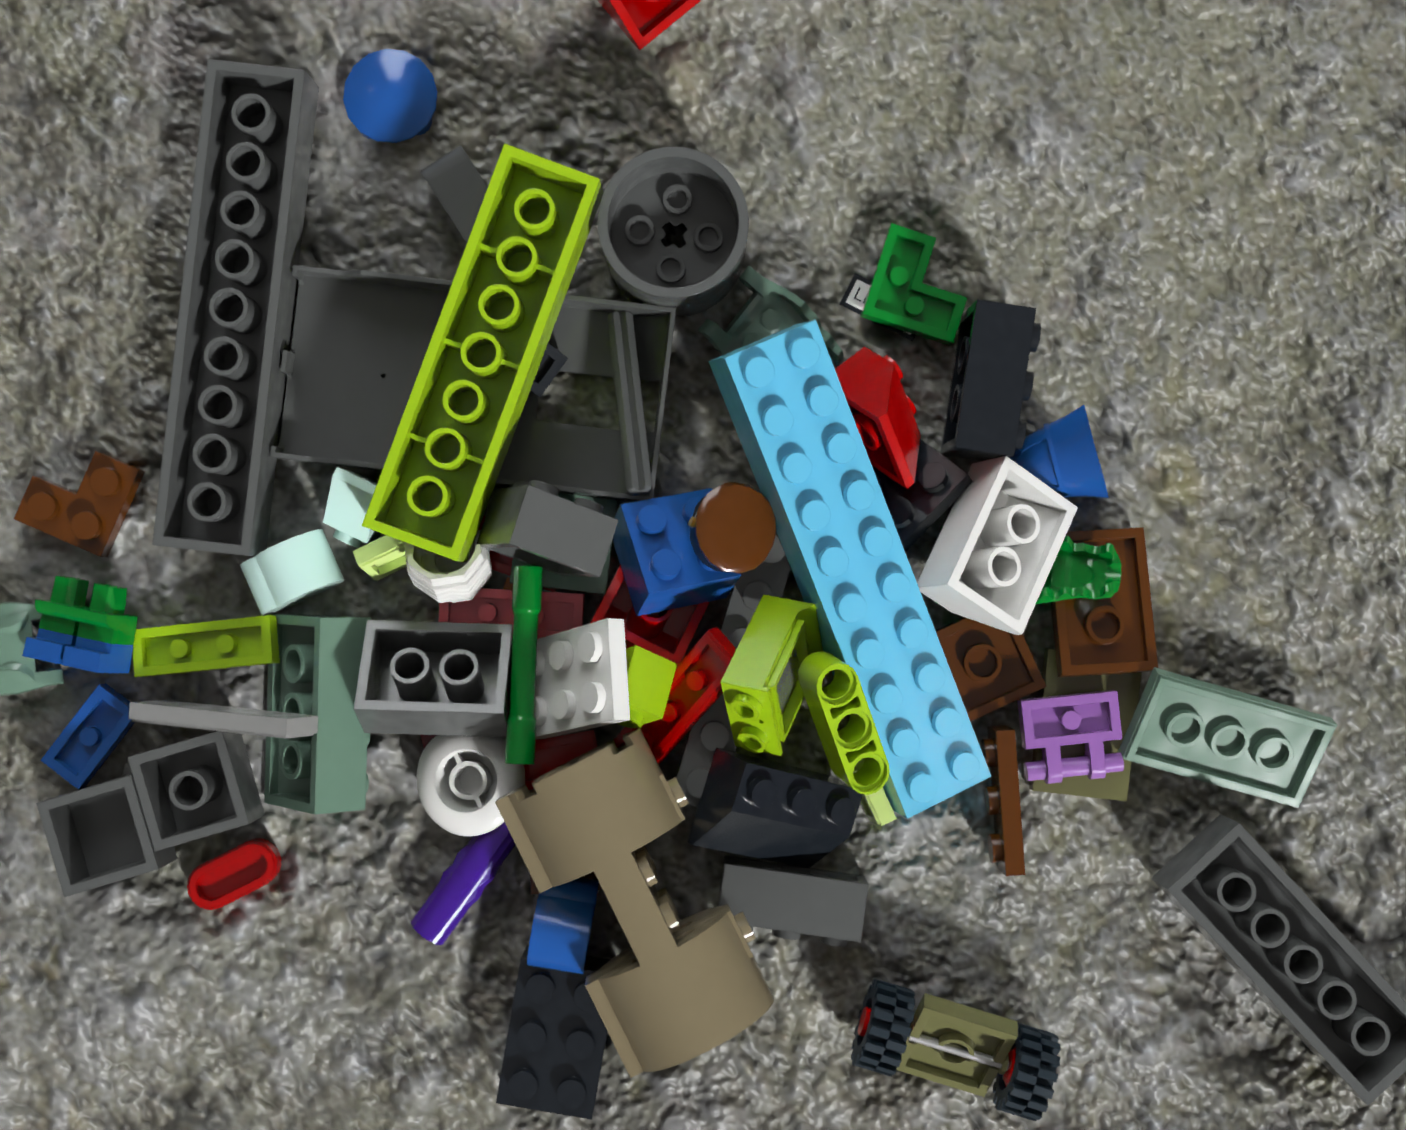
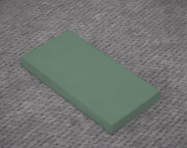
(1226, 737)

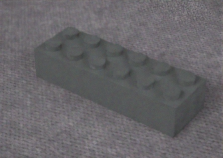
(1290, 955)

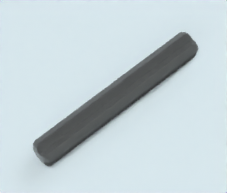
(629, 403)

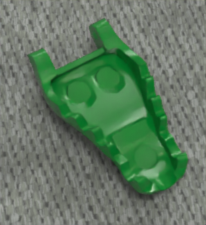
(1082, 573)

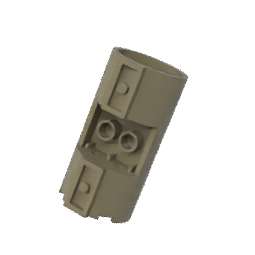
(680, 980)

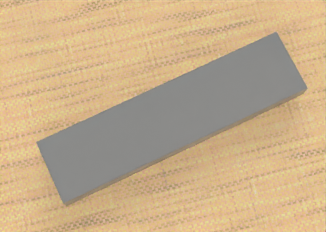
(224, 718)

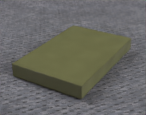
(1115, 784)

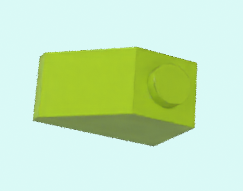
(648, 685)

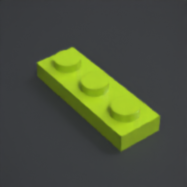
(206, 646)

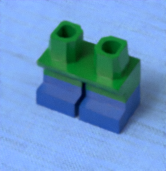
(84, 636)

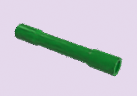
(521, 720)

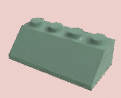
(319, 679)

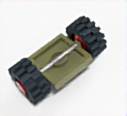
(957, 1048)

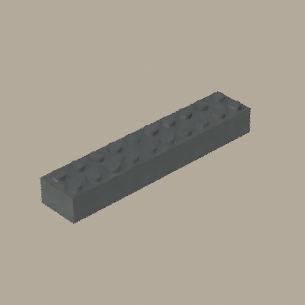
(236, 308)

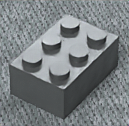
(435, 678)

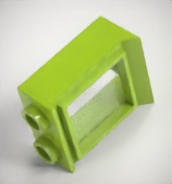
(763, 678)

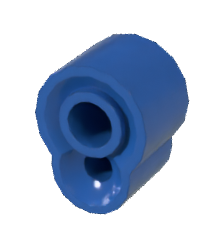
(563, 926)

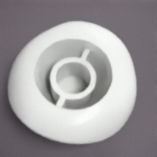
(462, 781)

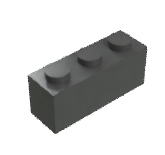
(795, 899)

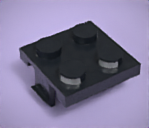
(935, 489)

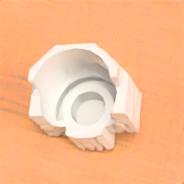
(445, 578)

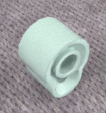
(292, 571)

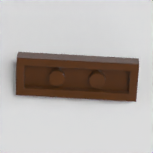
(1003, 800)

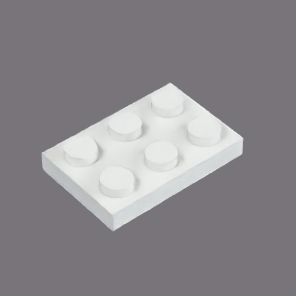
(581, 679)

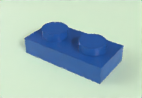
(90, 736)

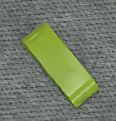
(860, 735)

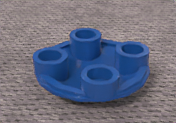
(390, 96)

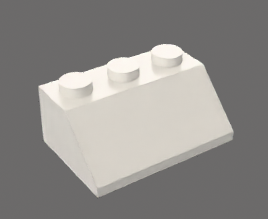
(997, 546)

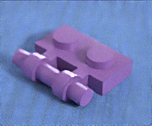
(1071, 721)

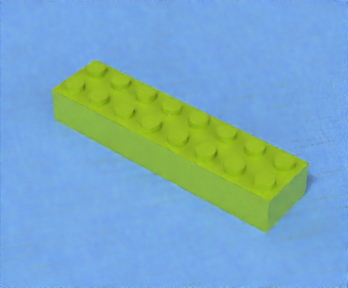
(484, 354)

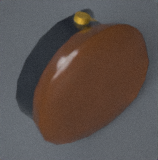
(733, 528)

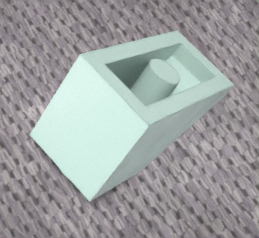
(347, 507)

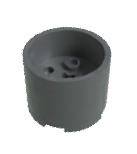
(677, 194)

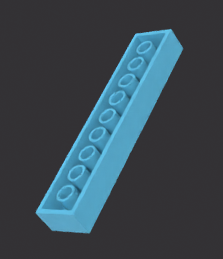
(850, 559)

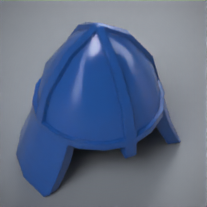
(1064, 457)

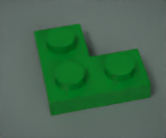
(902, 299)

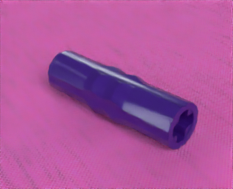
(462, 884)

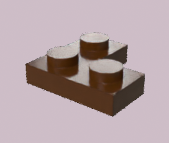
(91, 514)

